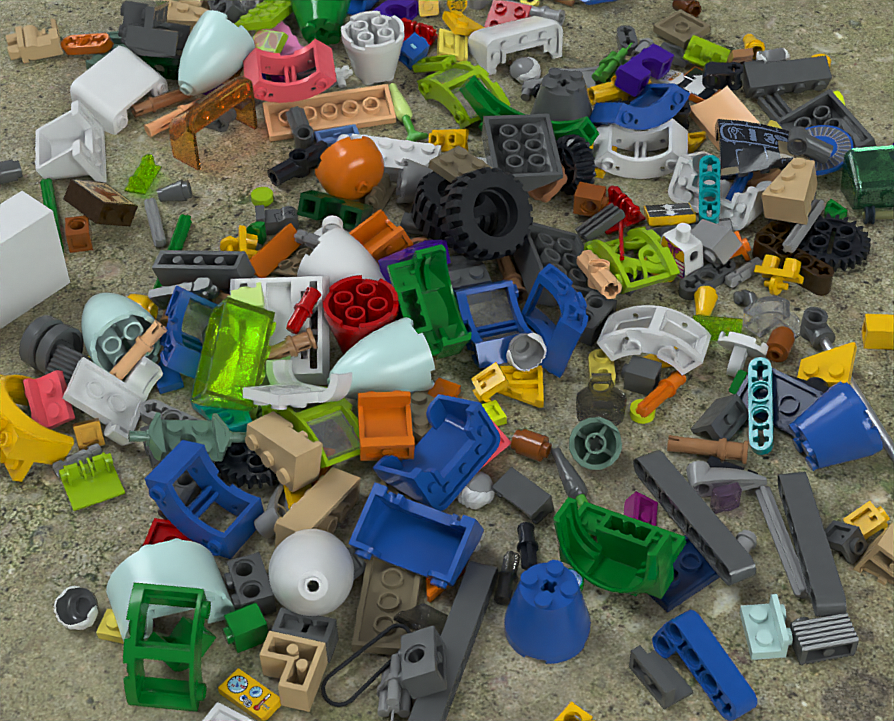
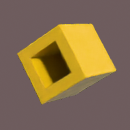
(878, 331)

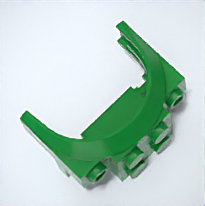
(429, 300)
(628, 552)

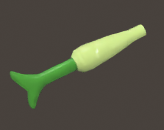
(404, 114)

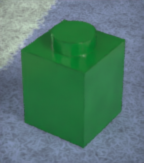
(245, 628)

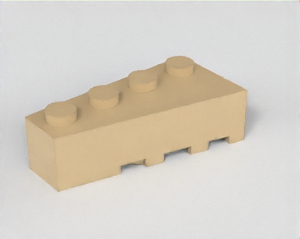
(321, 505)

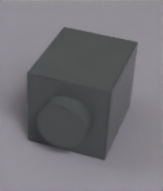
(641, 375)

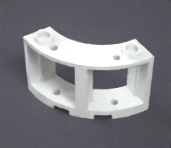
(640, 142)
(655, 332)

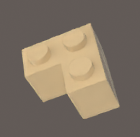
(297, 664)

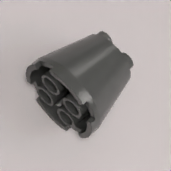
(563, 96)

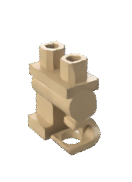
(34, 44)

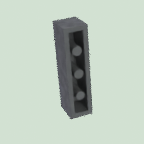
(786, 77)
(181, 266)

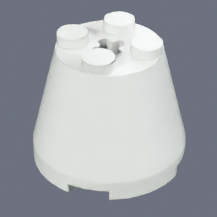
(373, 45)

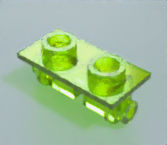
(143, 176)
(715, 325)

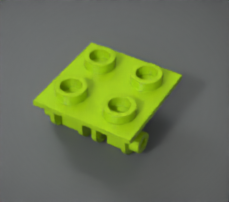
(702, 51)
(91, 482)

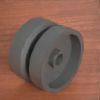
(42, 338)

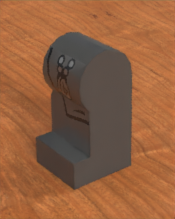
(277, 219)

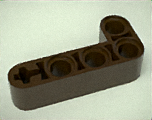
(816, 273)

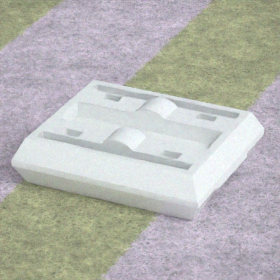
(280, 297)

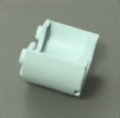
(170, 564)

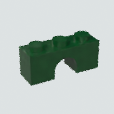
(320, 205)

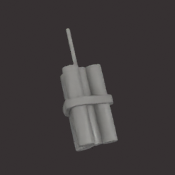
(391, 695)

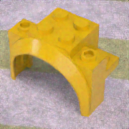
(21, 437)

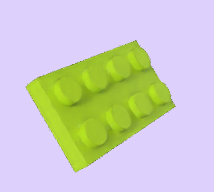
(265, 15)

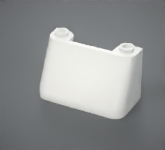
(493, 43)
(115, 86)
(685, 189)

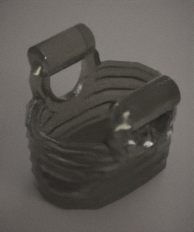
(605, 404)

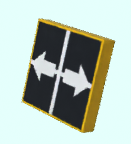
(669, 214)

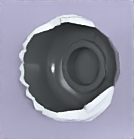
(76, 608)

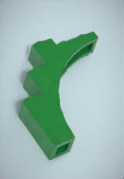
(486, 104)

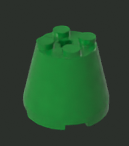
(321, 19)

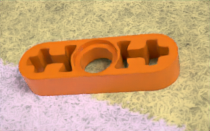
(87, 44)

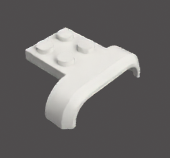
(287, 390)
(110, 398)

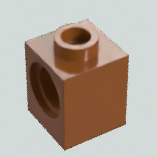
(589, 199)
(78, 234)

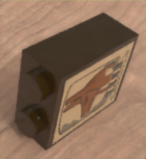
(100, 202)

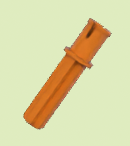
(666, 389)

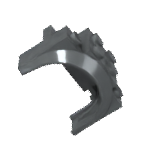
(147, 29)

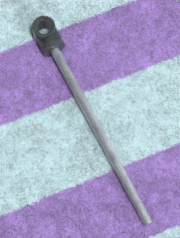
(816, 330)

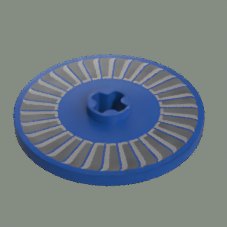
(841, 144)

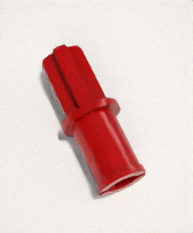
(303, 310)

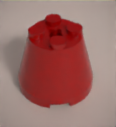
(359, 308)

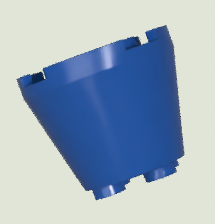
(835, 429)
(547, 614)

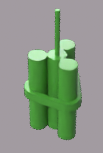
(609, 65)

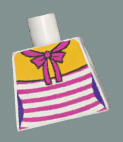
(685, 249)

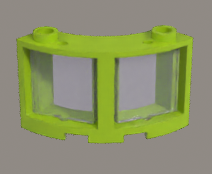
(445, 88)
(330, 424)

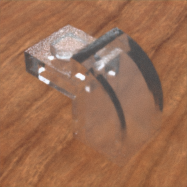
(769, 313)

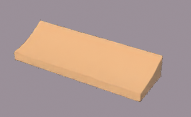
(726, 106)
(336, 109)

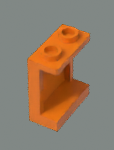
(381, 236)
(385, 425)

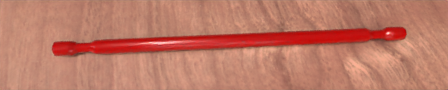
(621, 240)

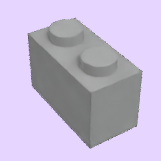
(717, 241)

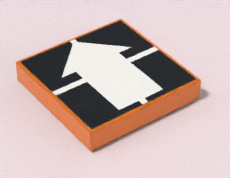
(693, 84)

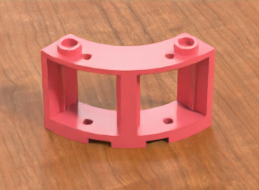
(288, 65)

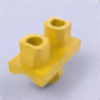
(449, 138)
(244, 242)
(770, 270)

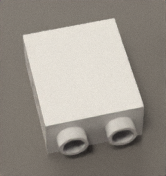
(29, 256)

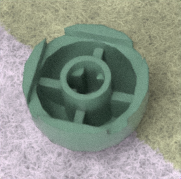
(595, 443)

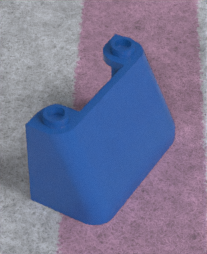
(446, 456)
(415, 536)

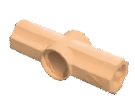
(599, 274)

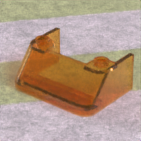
(183, 128)

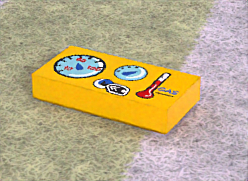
(250, 695)

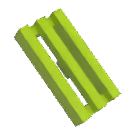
(434, 63)

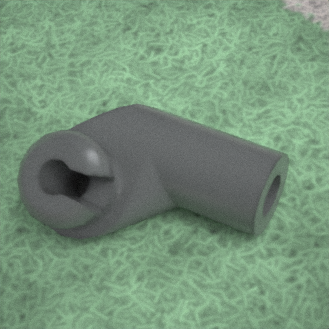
(745, 297)

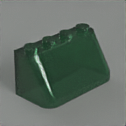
(868, 177)

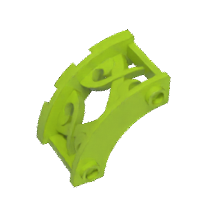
(645, 244)

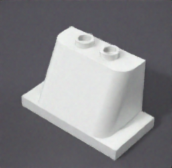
(71, 146)

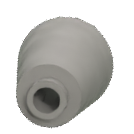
(409, 179)

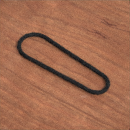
(351, 658)

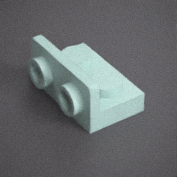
(766, 629)

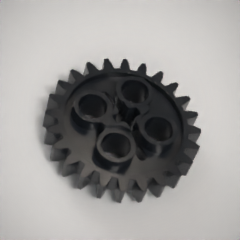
(849, 246)
(245, 467)

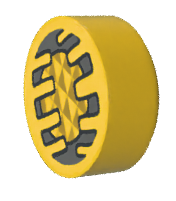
(459, 5)

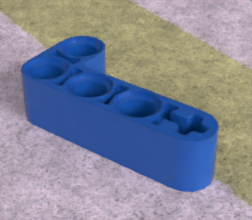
(707, 662)

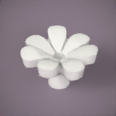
(343, 74)

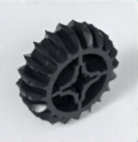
(577, 162)

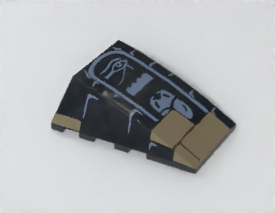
(751, 147)

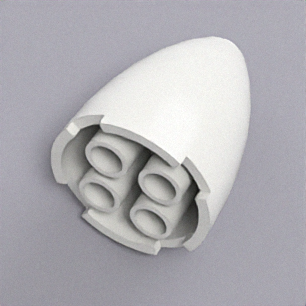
(339, 257)
(309, 557)

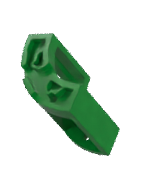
(161, 691)

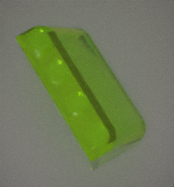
(233, 355)

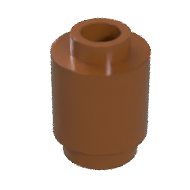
(780, 344)
(531, 444)

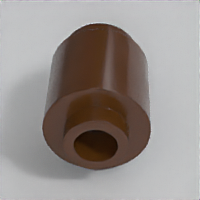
(690, 6)

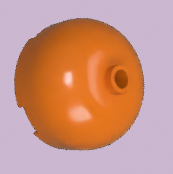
(350, 168)

